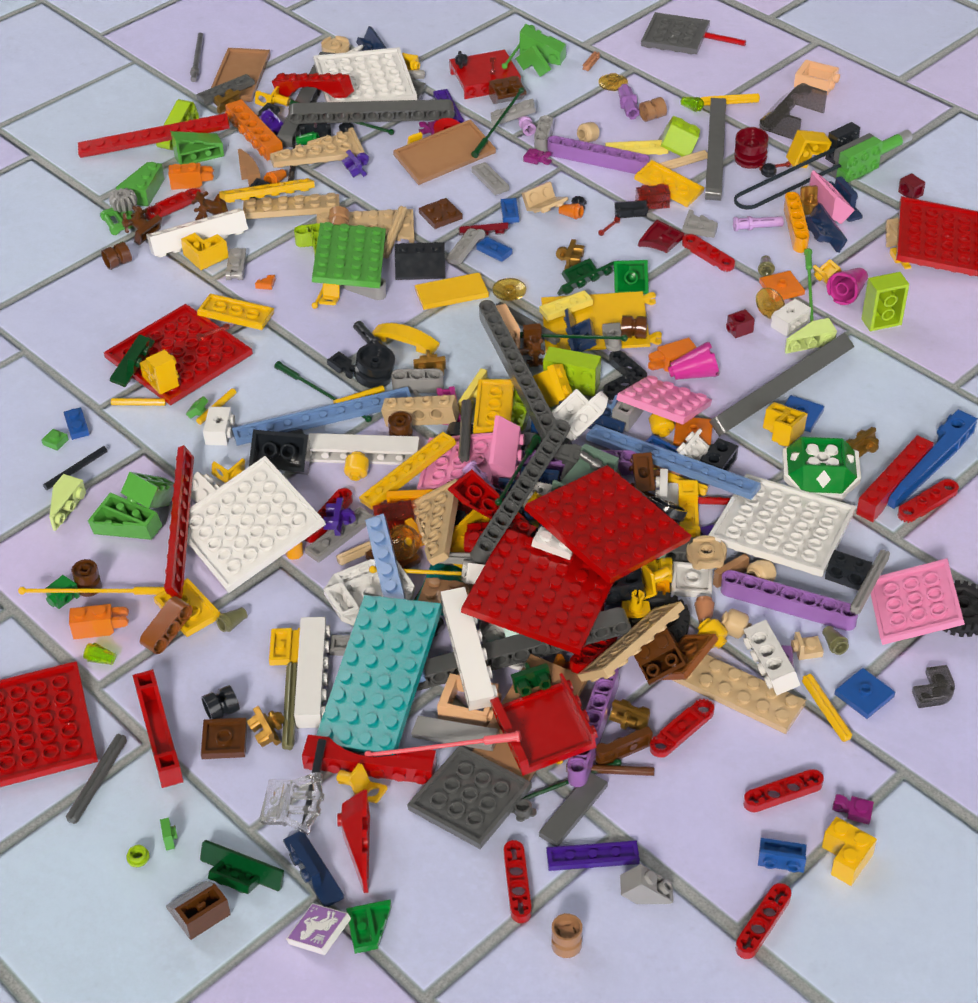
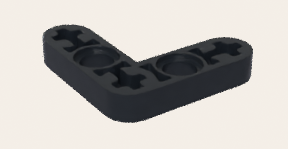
(620, 360)

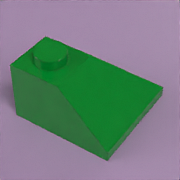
(631, 276)

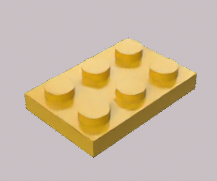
(203, 610)

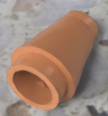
(704, 608)

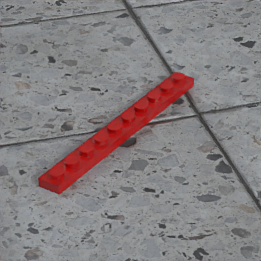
(151, 135)
(179, 523)

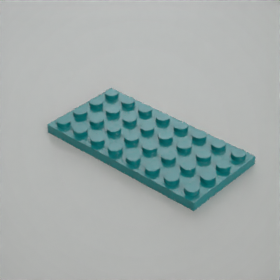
(379, 673)

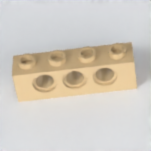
(424, 409)

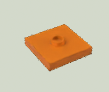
(784, 284)
(693, 424)

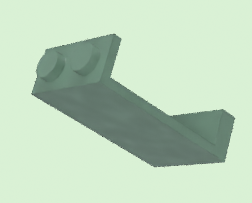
(582, 468)

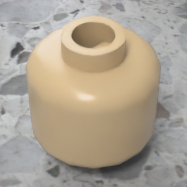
(588, 132)
(762, 569)
(735, 622)

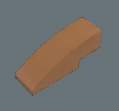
(248, 167)

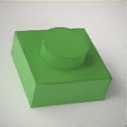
(197, 407)
(55, 439)
(169, 833)

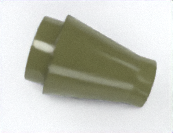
(766, 266)
(229, 620)
(836, 642)

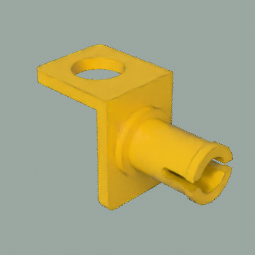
(274, 98)
(330, 292)
(228, 474)
(652, 578)
(636, 607)
(359, 781)

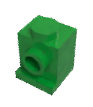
(60, 599)

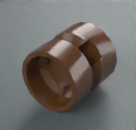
(117, 255)
(634, 327)
(400, 424)
(86, 576)

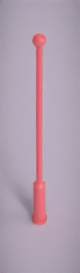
(490, 739)

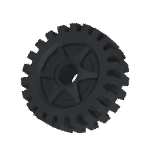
(968, 603)
(677, 627)

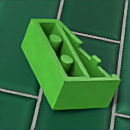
(550, 48)
(144, 182)
(148, 490)
(124, 519)

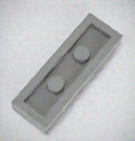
(516, 111)
(490, 178)

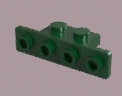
(581, 274)
(131, 360)
(239, 870)

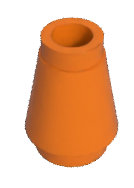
(275, 176)
(572, 210)

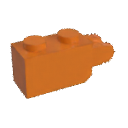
(189, 175)
(667, 353)
(96, 620)

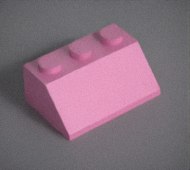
(831, 199)
(505, 449)

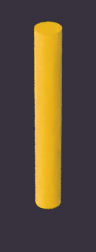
(372, 391)
(138, 401)
(219, 403)

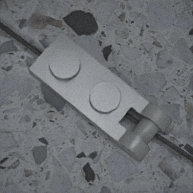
(465, 245)
(236, 264)

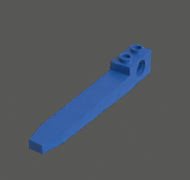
(950, 439)

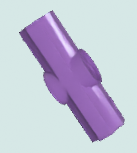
(628, 101)

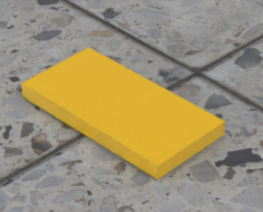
(681, 188)
(451, 291)
(235, 311)
(492, 400)

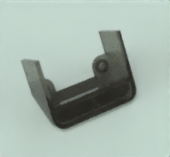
(778, 118)

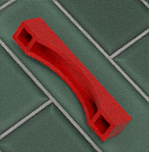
(336, 85)
(876, 497)
(157, 729)
(408, 766)

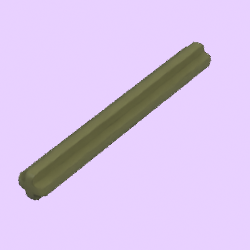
(288, 733)

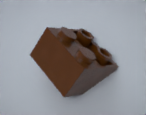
(505, 89)
(660, 657)
(199, 909)

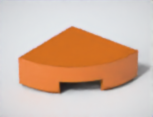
(266, 283)

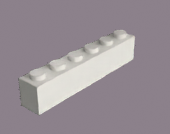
(222, 224)
(377, 448)
(468, 651)
(311, 672)

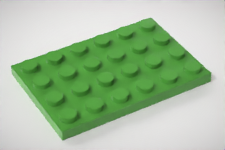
(349, 255)

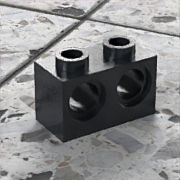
(721, 454)
(847, 570)
(625, 586)

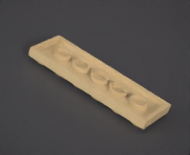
(289, 206)
(631, 642)
(744, 693)

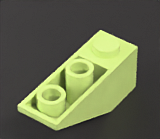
(811, 336)
(65, 496)

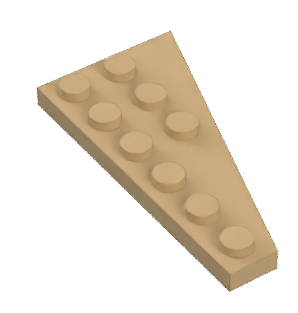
(319, 150)
(380, 219)
(436, 521)

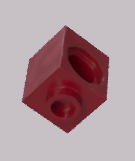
(911, 186)
(740, 323)

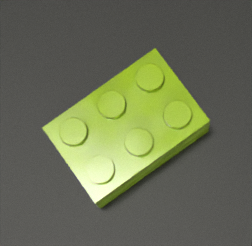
(885, 301)
(581, 368)

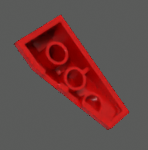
(478, 495)
(356, 833)

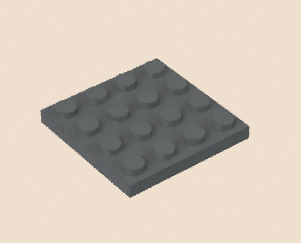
(675, 33)
(469, 796)

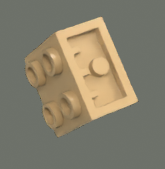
(542, 198)

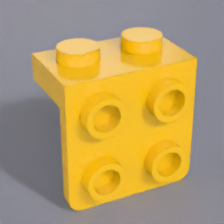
(553, 384)

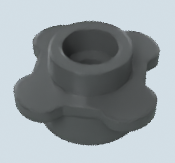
(524, 810)

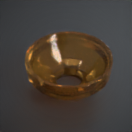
(398, 535)

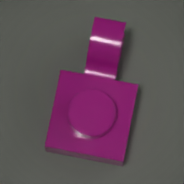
(428, 128)
(535, 156)
(857, 808)

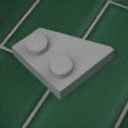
(699, 225)

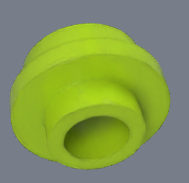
(135, 851)

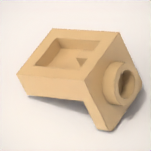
(806, 647)

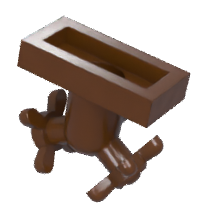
(214, 207)
(139, 222)
(532, 344)
(643, 471)

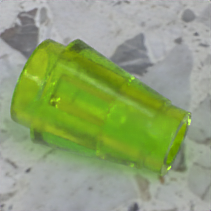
(692, 103)
(97, 654)

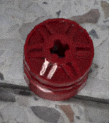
(751, 147)

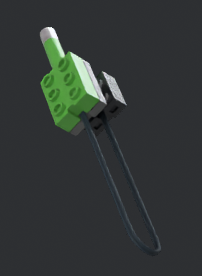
(847, 152)

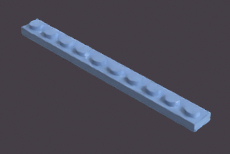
(319, 416)
(676, 462)
(385, 560)

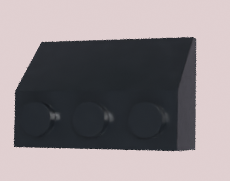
(420, 261)
(284, 450)

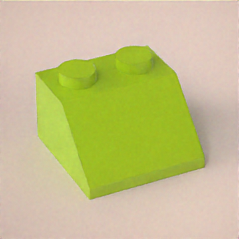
(680, 136)

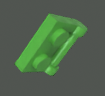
(115, 228)

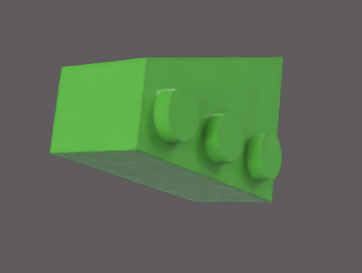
(196, 147)

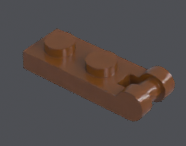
(623, 746)

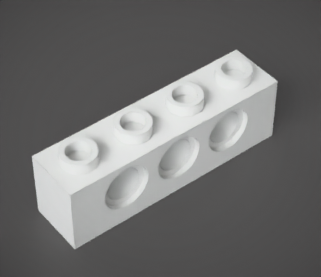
(771, 658)

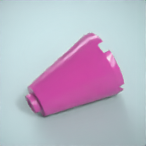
(846, 285)
(695, 364)

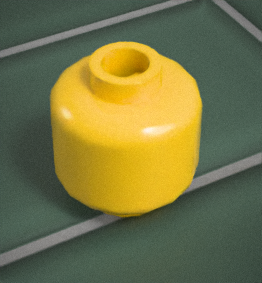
(661, 425)
(356, 466)
(714, 626)

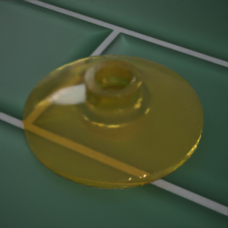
(612, 81)
(509, 289)
(768, 301)

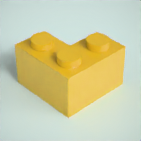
(807, 144)
(204, 252)
(160, 371)
(784, 423)
(851, 847)

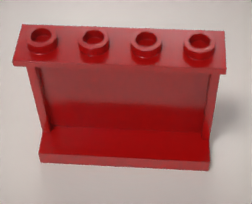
(476, 74)
(549, 726)

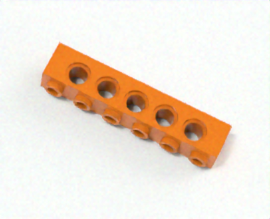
(253, 128)

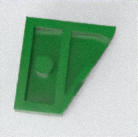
(368, 924)

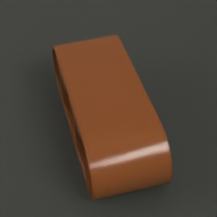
(166, 625)

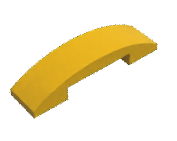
(407, 335)
(689, 500)

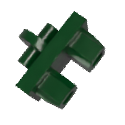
(531, 678)

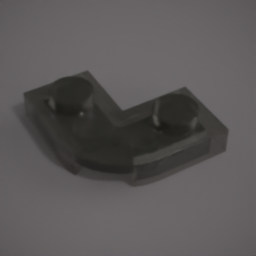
(938, 691)

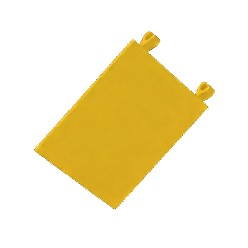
(605, 309)

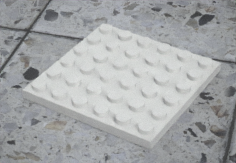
(373, 74)
(249, 523)
(784, 526)

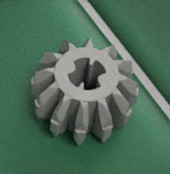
(123, 200)

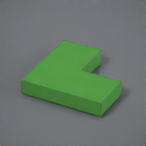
(533, 57)

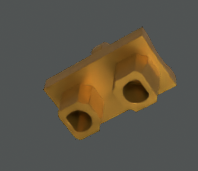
(230, 96)
(809, 198)
(571, 255)
(430, 362)
(864, 441)
(629, 715)
(268, 723)

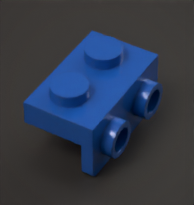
(782, 855)

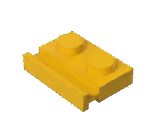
(284, 646)

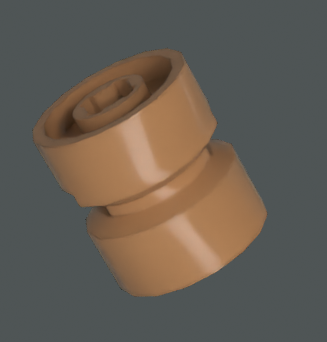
(652, 109)
(339, 215)
(566, 935)

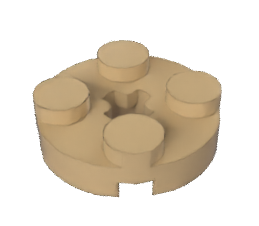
(336, 45)
(700, 560)

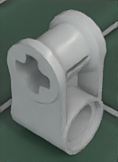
(612, 329)

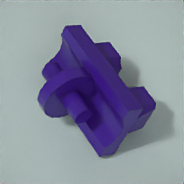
(271, 121)
(355, 164)
(337, 516)

